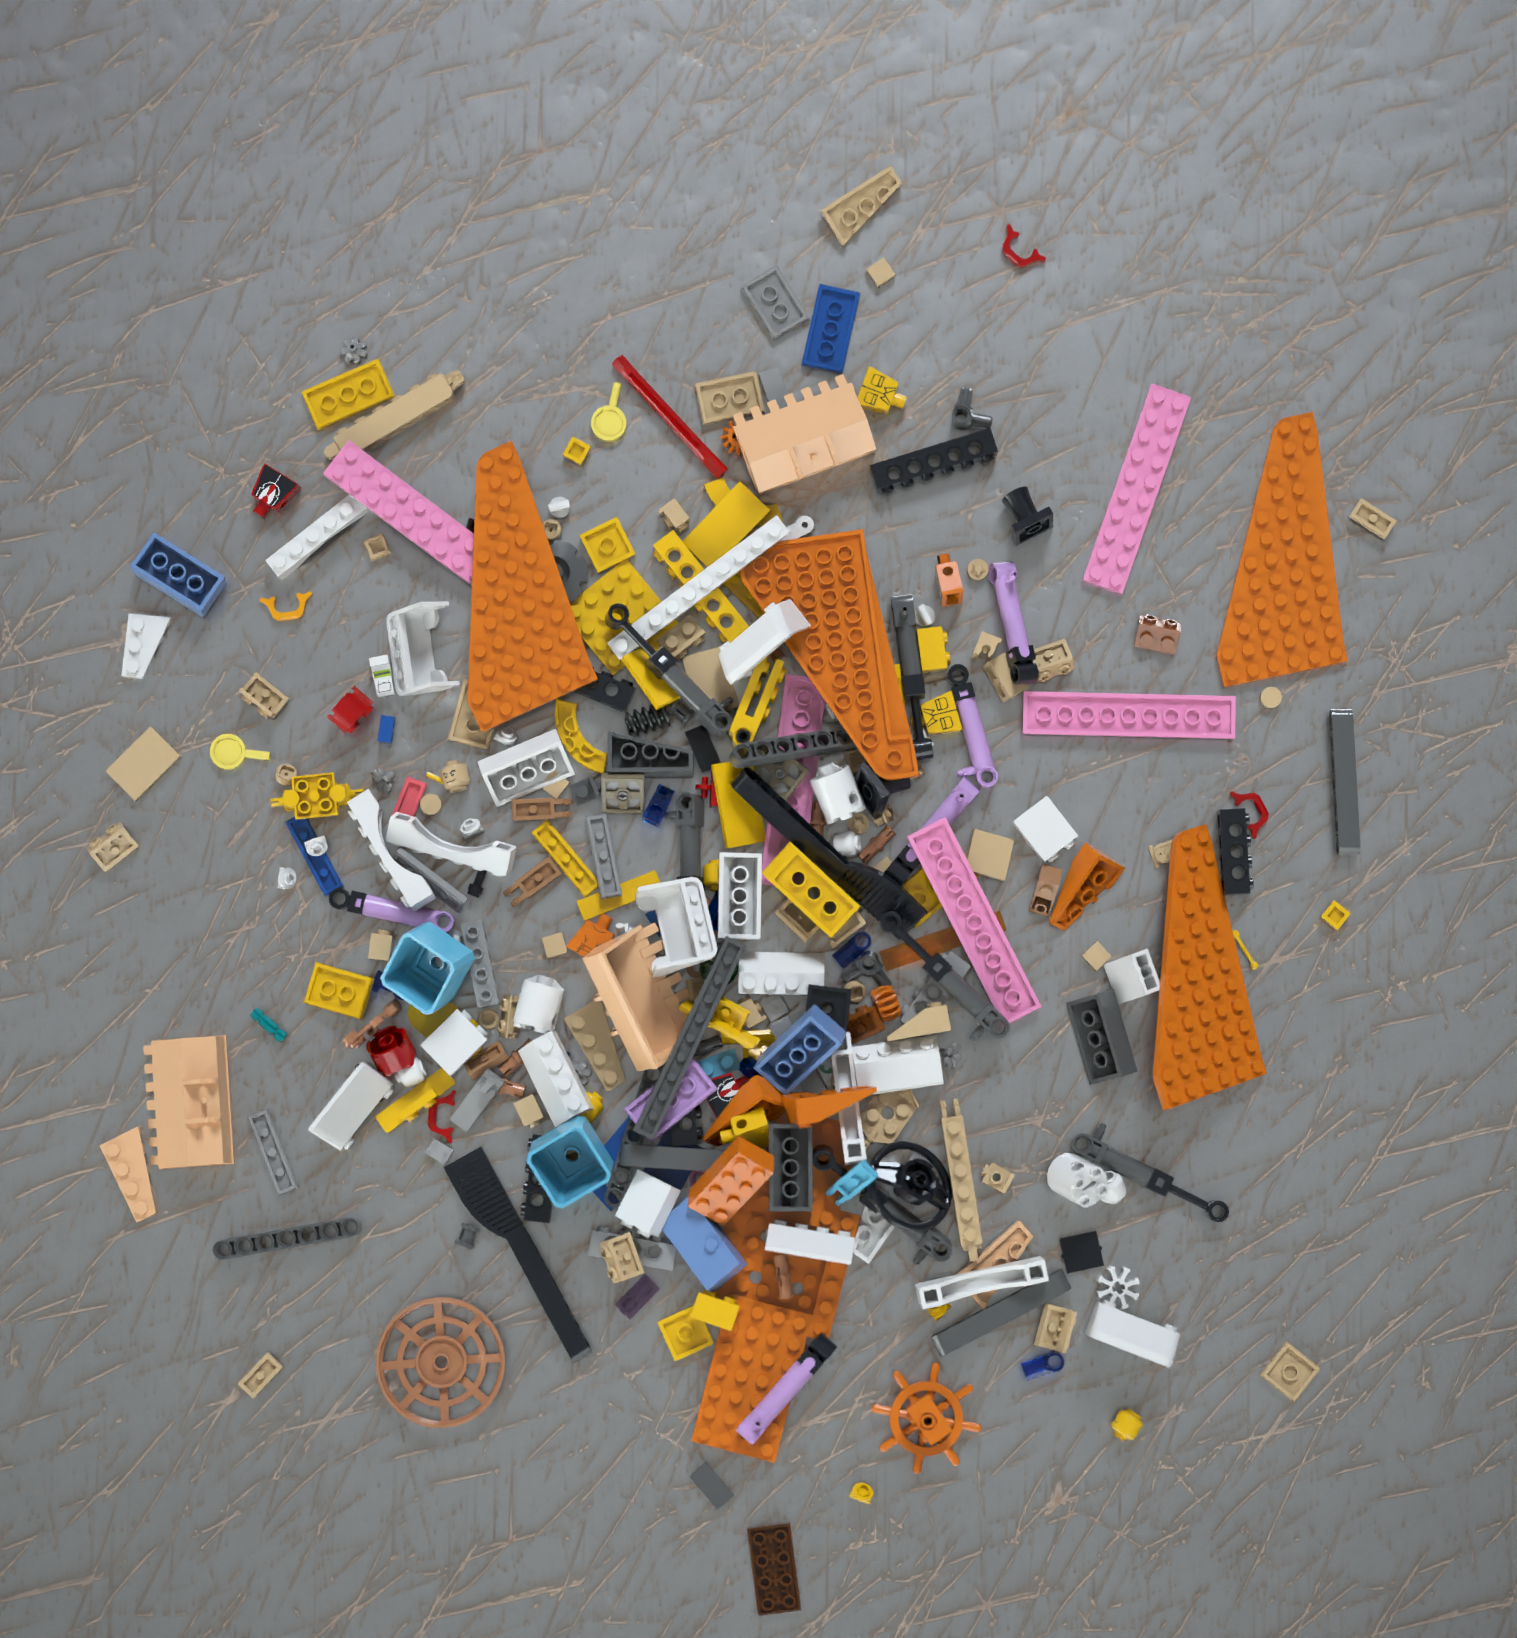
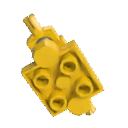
(315, 796)

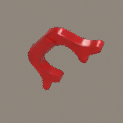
(1020, 262)
(1260, 807)
(432, 1114)

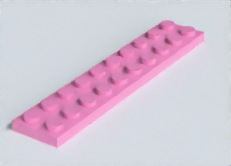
(1136, 489)
(403, 509)
(800, 713)
(1128, 715)
(973, 920)

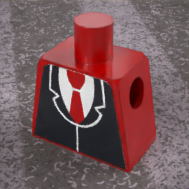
(273, 491)
(726, 1090)

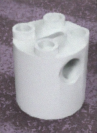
(837, 792)
(538, 1004)
(1077, 1179)

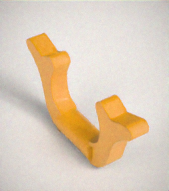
(298, 613)

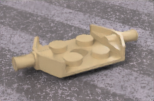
(882, 1130)

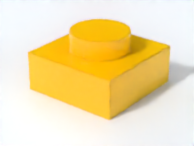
(576, 451)
(1335, 915)

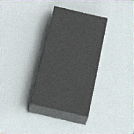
(711, 1485)

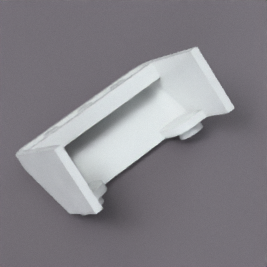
(760, 640)
(413, 650)
(1133, 1333)

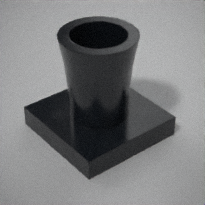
(1028, 519)
(876, 790)
(835, 997)

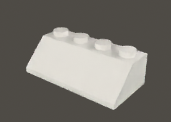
(525, 767)
(739, 896)
(779, 973)
(898, 1064)
(555, 1078)
(810, 1243)

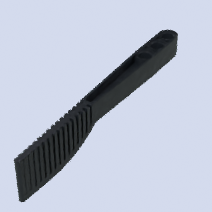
(865, 884)
(490, 1206)

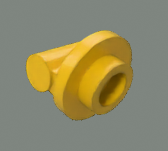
(938, 1311)
(862, 1492)

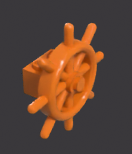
(926, 1416)

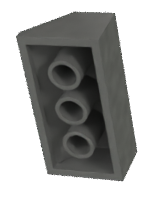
(1101, 1037)
(792, 1177)

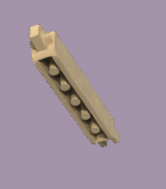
(399, 414)
(961, 1180)

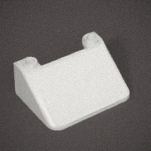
(682, 923)
(351, 1106)

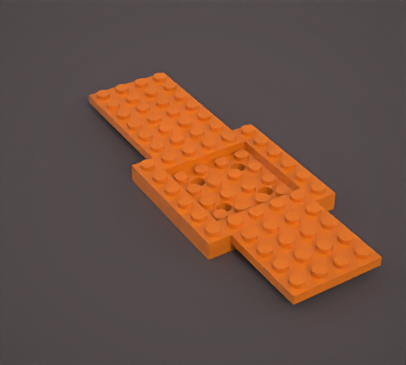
(768, 1329)

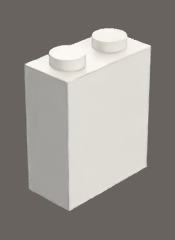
(1045, 830)
(1132, 976)
(455, 1041)
(647, 1204)

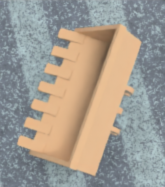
(803, 435)
(639, 1004)
(190, 1102)

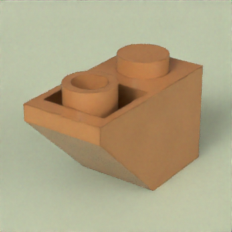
(1045, 890)

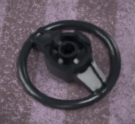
(913, 1192)

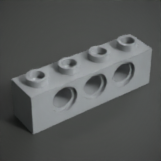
(482, 967)
(922, 996)
(667, 1249)

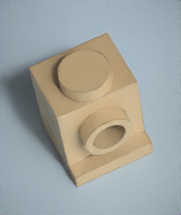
(674, 516)
(754, 1017)
(1005, 1177)

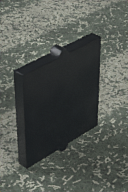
(1081, 1252)

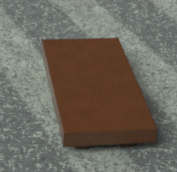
(774, 1569)

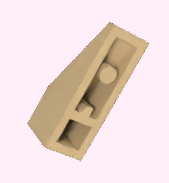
(928, 1021)

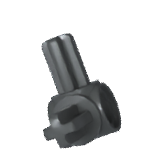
(963, 408)
(861, 969)

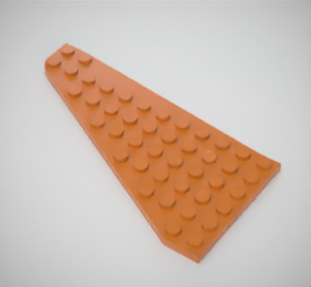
(1285, 586)
(521, 619)
(847, 640)
(1203, 1005)

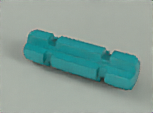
(269, 1025)

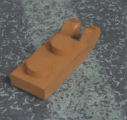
(538, 809)
(534, 880)

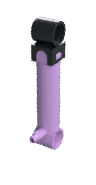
(1020, 653)
(972, 728)
(951, 809)
(388, 909)
(786, 1388)

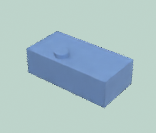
(178, 574)
(800, 1050)
(703, 1246)

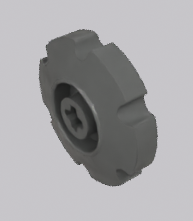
(571, 568)

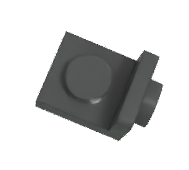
(585, 790)

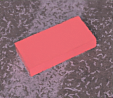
(410, 797)

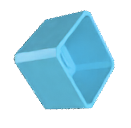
(415, 974)
(566, 1178)

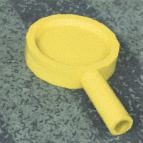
(609, 421)
(230, 752)

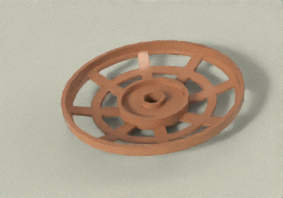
(426, 1362)

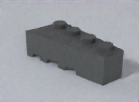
(648, 757)

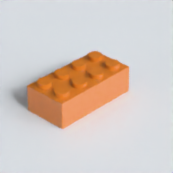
(731, 1181)

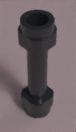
(475, 889)

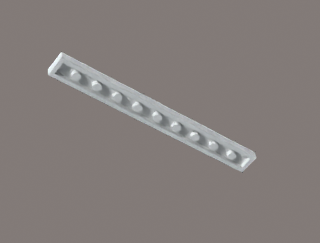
(701, 585)

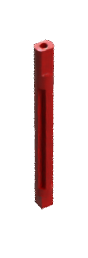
(699, 448)

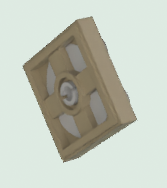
(783, 776)
(623, 793)

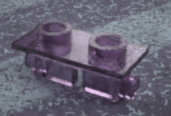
(637, 1296)

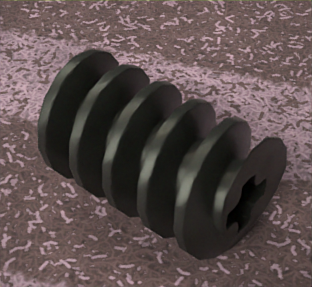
(646, 719)

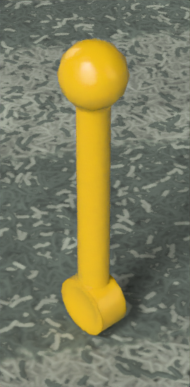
(1254, 965)

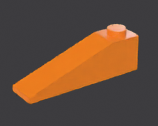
(1086, 879)
(751, 1096)
(810, 1108)

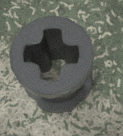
(686, 713)
(467, 1235)

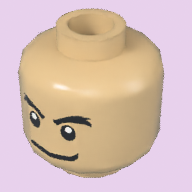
(455, 776)

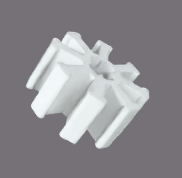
(1120, 1280)

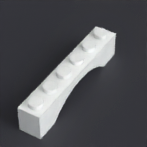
(309, 540)
(369, 814)
(410, 833)
(850, 1117)
(1007, 1275)

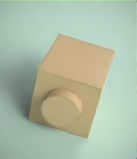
(381, 945)
(529, 1111)

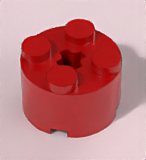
(350, 710)
(391, 1050)

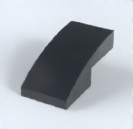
(702, 747)

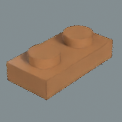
(485, 1059)

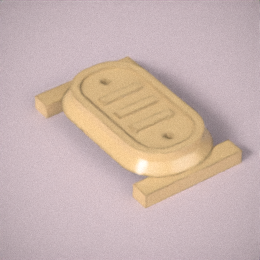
(1163, 849)

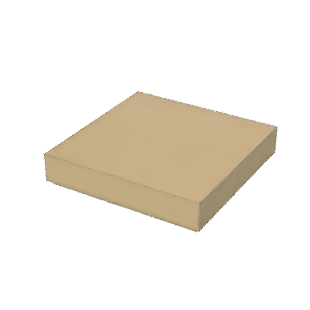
(989, 854)
(1290, 1371)

